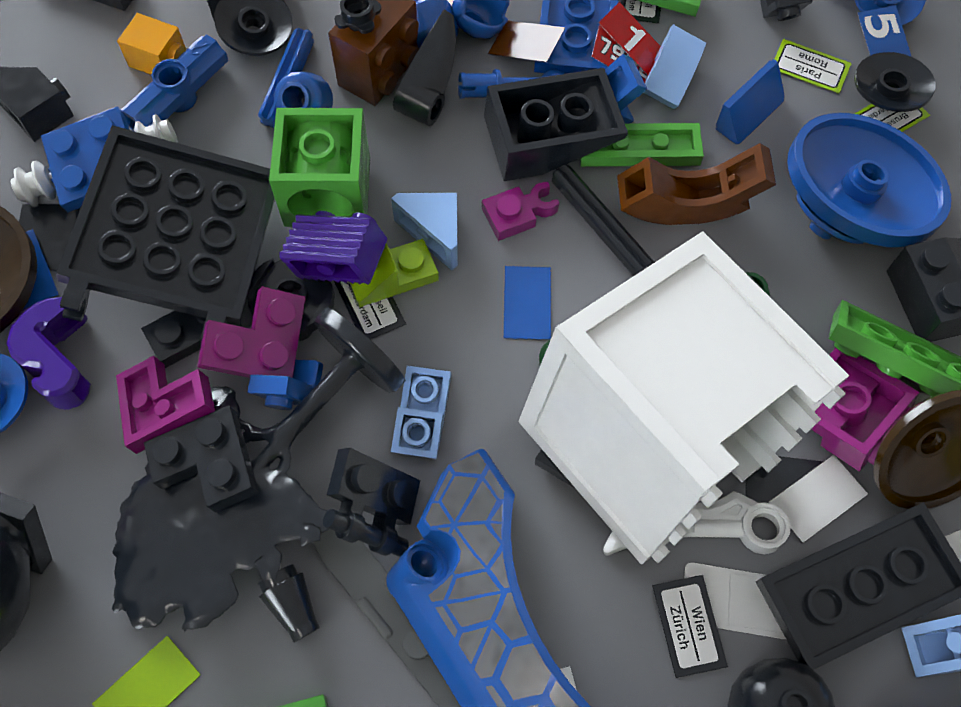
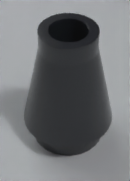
(290, 602)

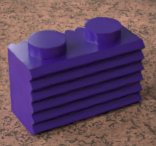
(334, 247)

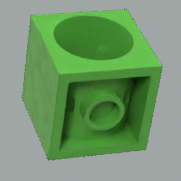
(320, 162)

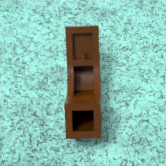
(695, 197)

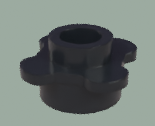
(358, 15)

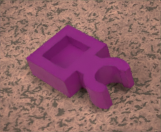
(515, 212)

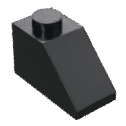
(33, 100)

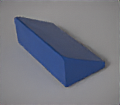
(751, 103)

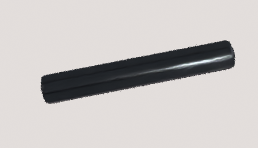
(601, 220)

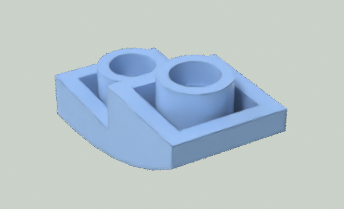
(674, 67)
(421, 412)

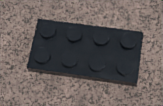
(863, 586)

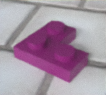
(264, 348)
(155, 407)

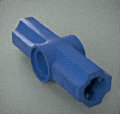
(176, 82)

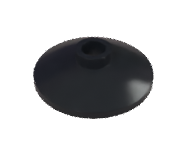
(235, 17)
(894, 81)

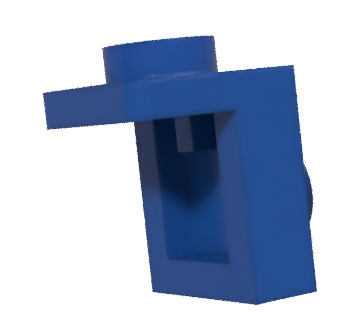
(286, 391)

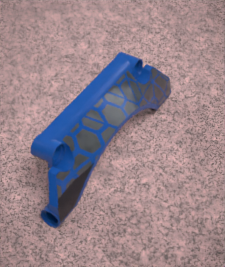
(467, 598)

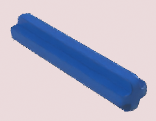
(292, 61)

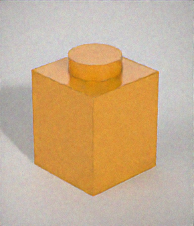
(150, 42)

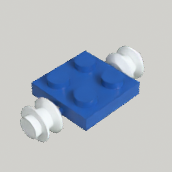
(74, 157)

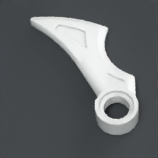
(730, 519)

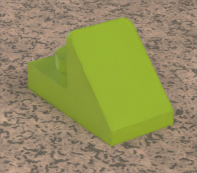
(398, 272)

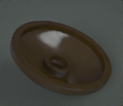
(922, 454)

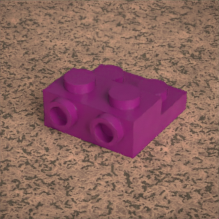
(865, 413)

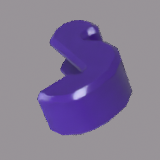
(33, 347)

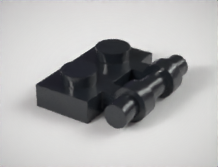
(374, 488)

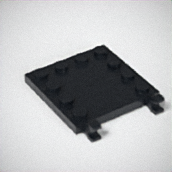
(167, 229)

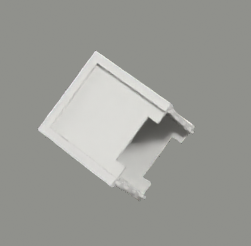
(674, 391)

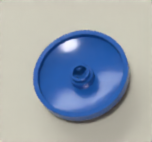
(868, 180)

